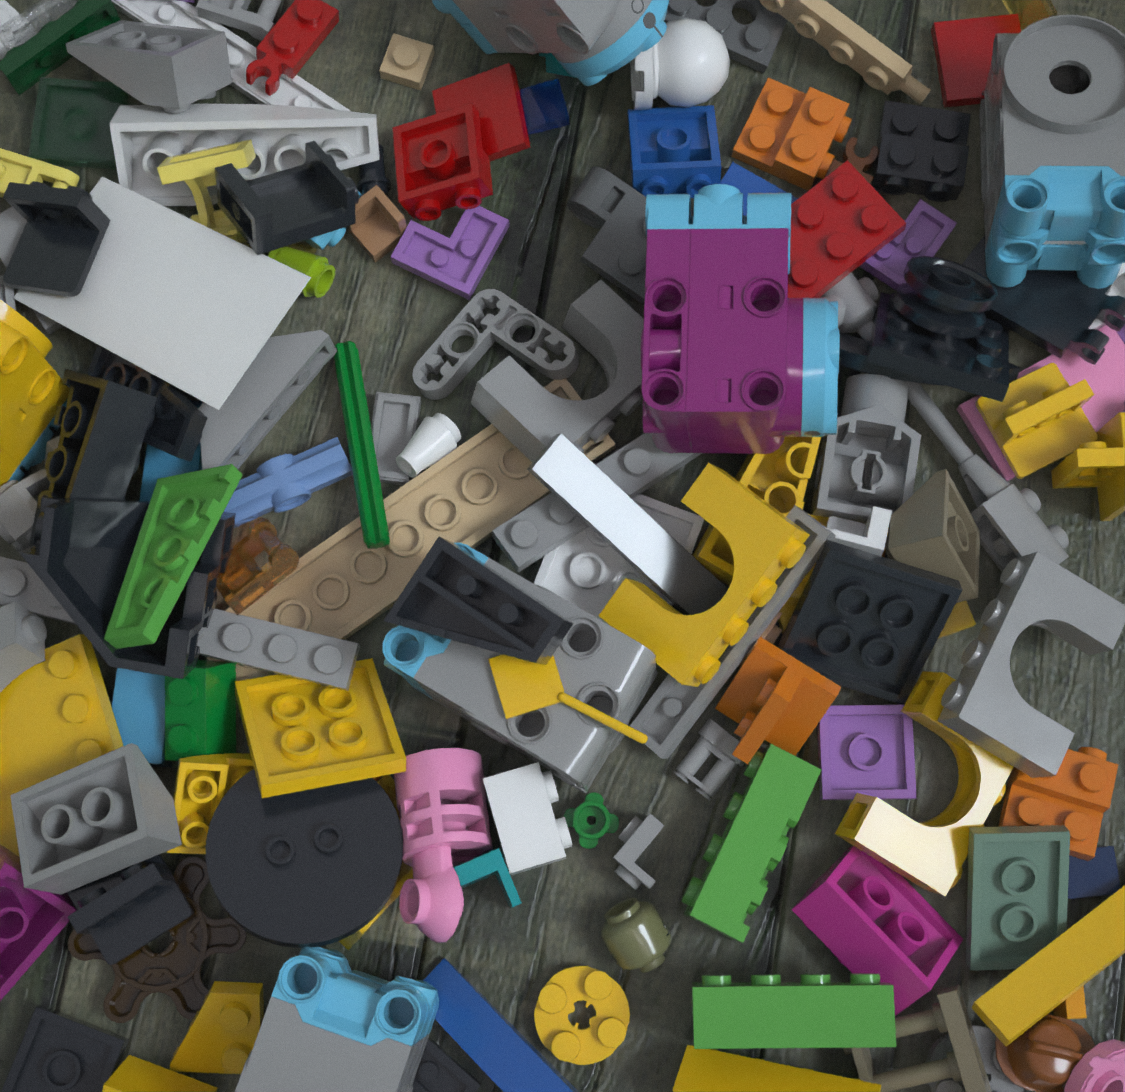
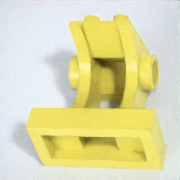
(199, 173)

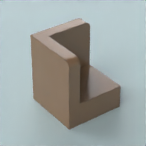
(377, 224)

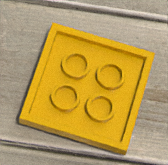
(316, 733)

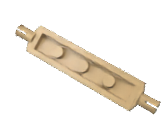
(850, 45)

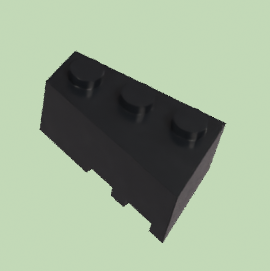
(475, 605)

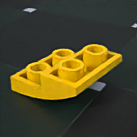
(198, 791)

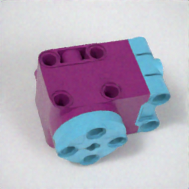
(720, 341)

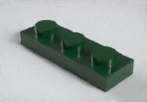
(47, 49)

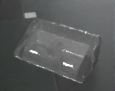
(30, 21)

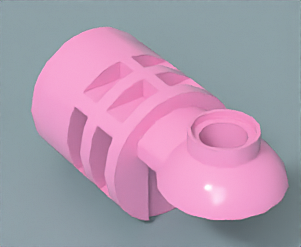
(442, 827)

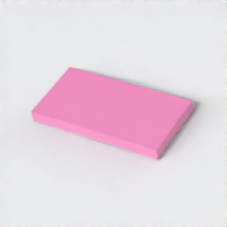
(1104, 378)

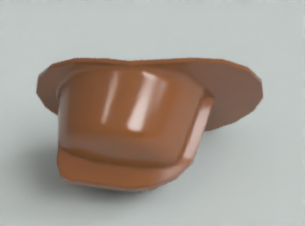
(1044, 1054)

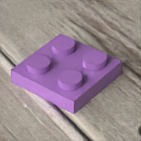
(866, 753)

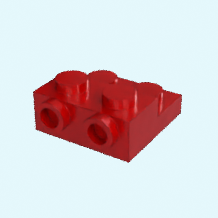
(441, 163)

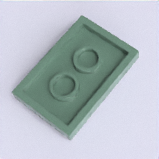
(1015, 893)

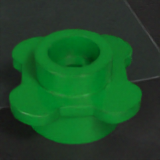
(593, 807)

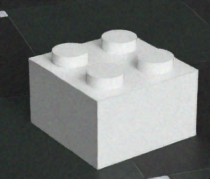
(525, 817)

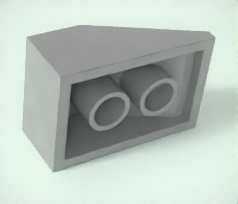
(158, 61)

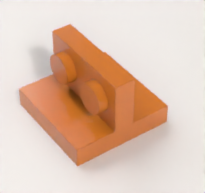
(775, 701)

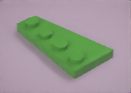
(167, 549)

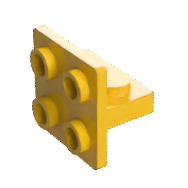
(1039, 419)
(1099, 466)

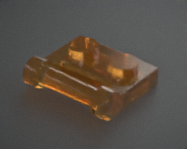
(244, 578)

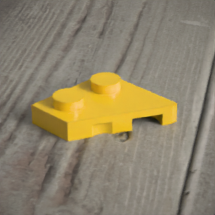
(222, 1030)

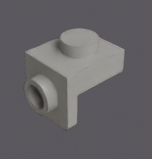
(636, 838)

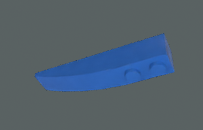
(490, 1037)

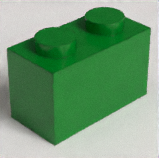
(201, 711)

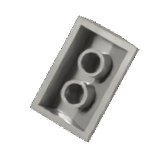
(93, 821)

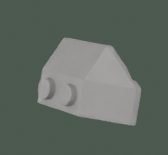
(262, 396)

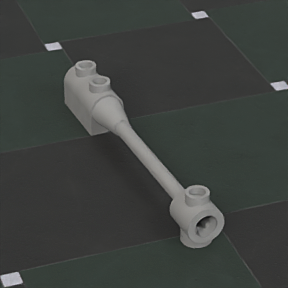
(1003, 513)

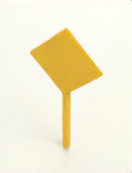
(533, 686)

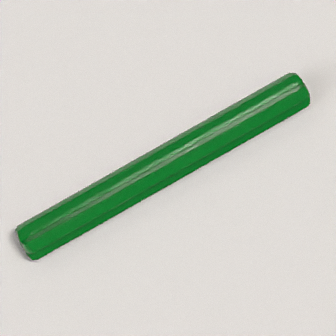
(361, 446)

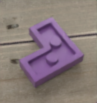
(923, 236)
(454, 261)

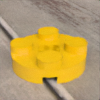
(606, 1029)

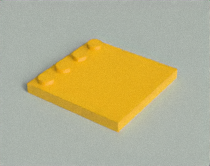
(52, 722)

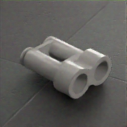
(721, 744)

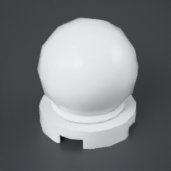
(682, 67)

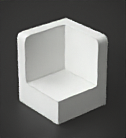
(865, 537)

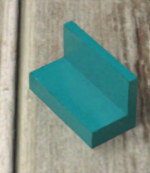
(486, 866)

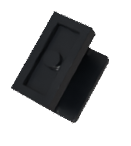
(288, 203)

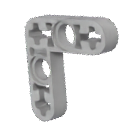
(498, 329)

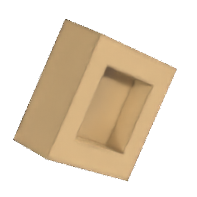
(407, 61)

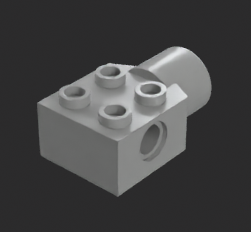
(871, 454)

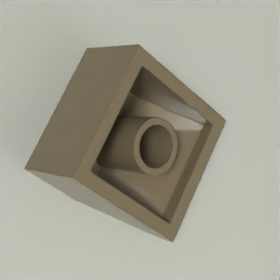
(937, 534)

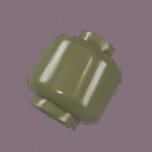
(636, 935)

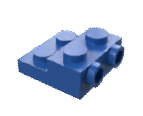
(673, 149)

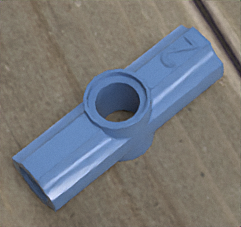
(288, 481)

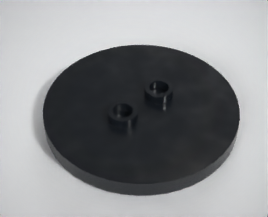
(304, 861)

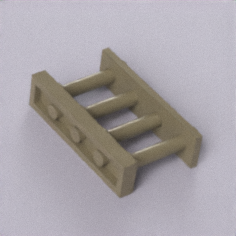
(961, 1064)

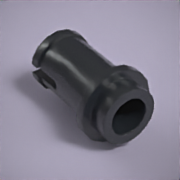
(374, 174)

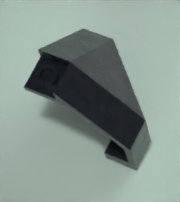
(84, 560)

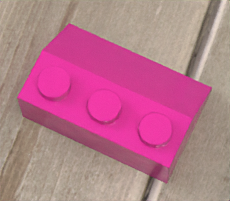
(879, 925)

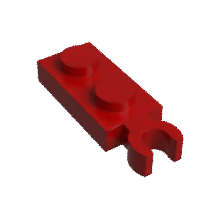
(292, 42)

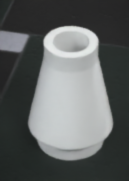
(429, 444)

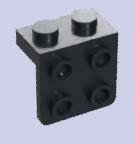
(58, 239)

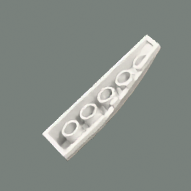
(148, 135)

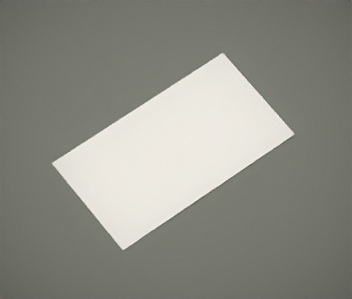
(174, 296)

